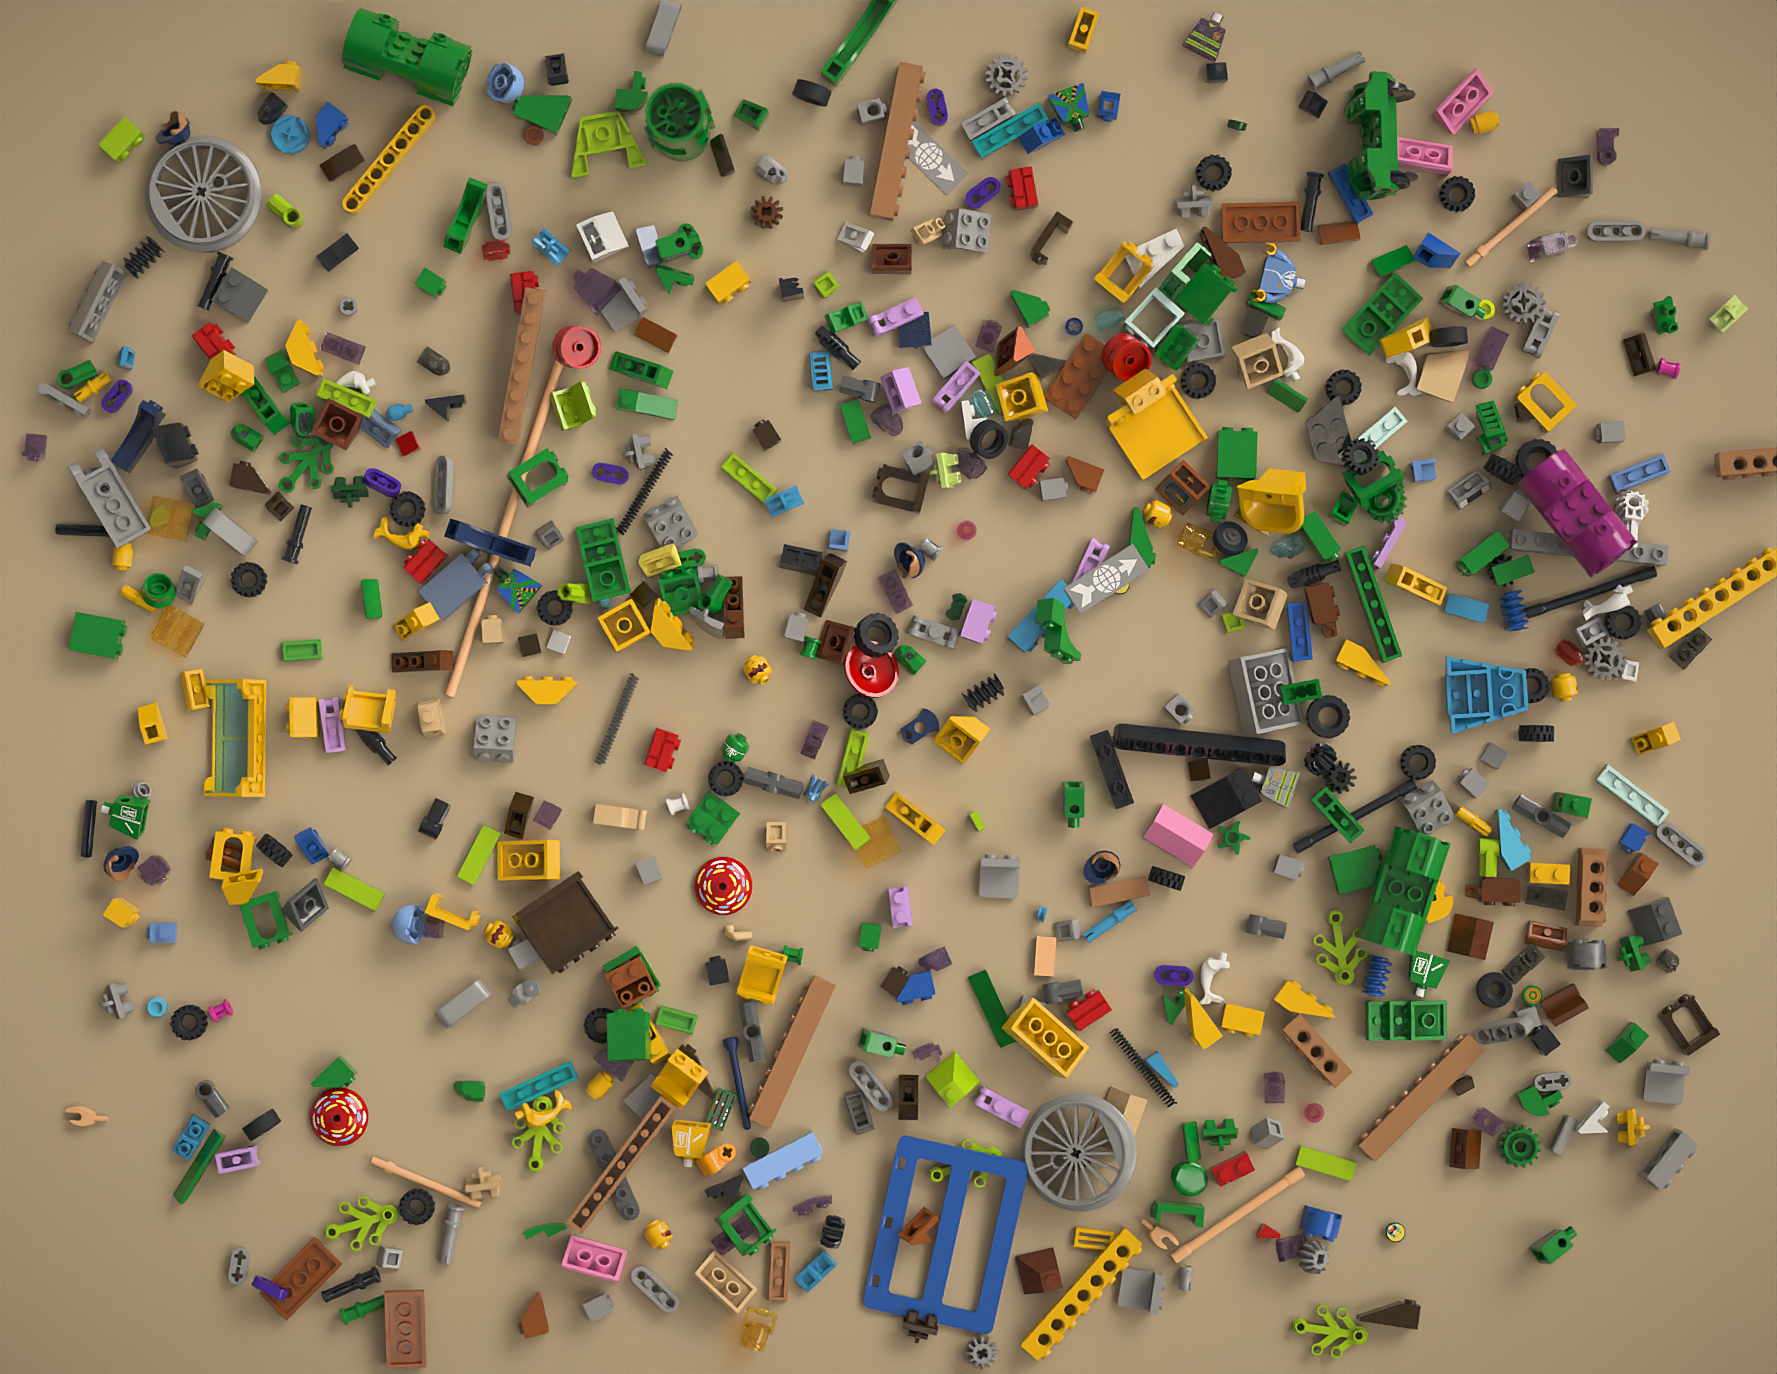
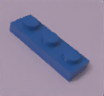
(1356, 208)
(1299, 631)

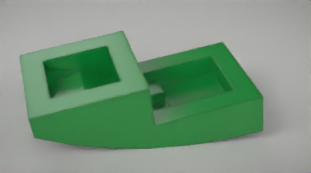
(846, 317)
(855, 421)
(549, 1228)

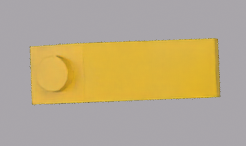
(1415, 584)
(915, 818)
(1199, 1023)

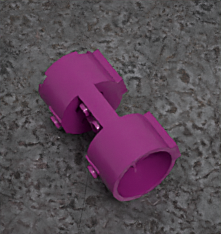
(1577, 512)

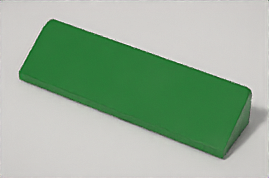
(991, 1006)
(199, 1166)

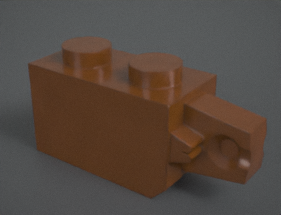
(1322, 608)
(1495, 890)

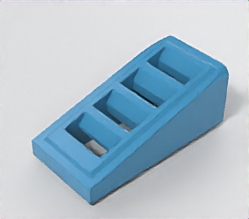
(126, 358)
(821, 387)
(1158, 1064)

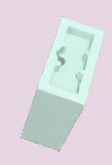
(1167, 304)

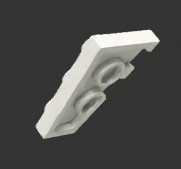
(1160, 250)

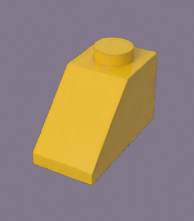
(240, 886)

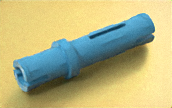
(1110, 921)

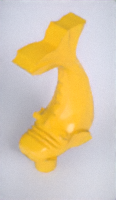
(408, 542)
(539, 1119)

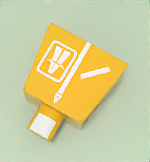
(689, 1140)

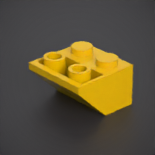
(227, 376)
(303, 717)

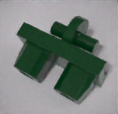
(349, 493)

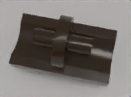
(929, 1326)

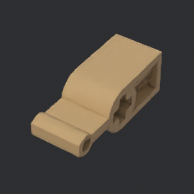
(619, 816)

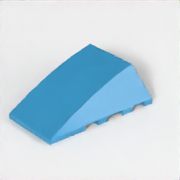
(1482, 693)

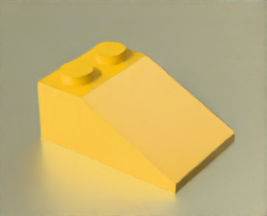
(529, 860)

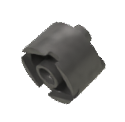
(1586, 955)

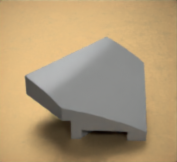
(708, 624)

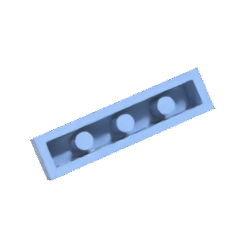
(782, 1160)

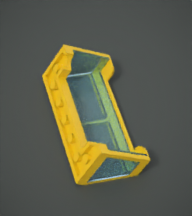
(237, 738)

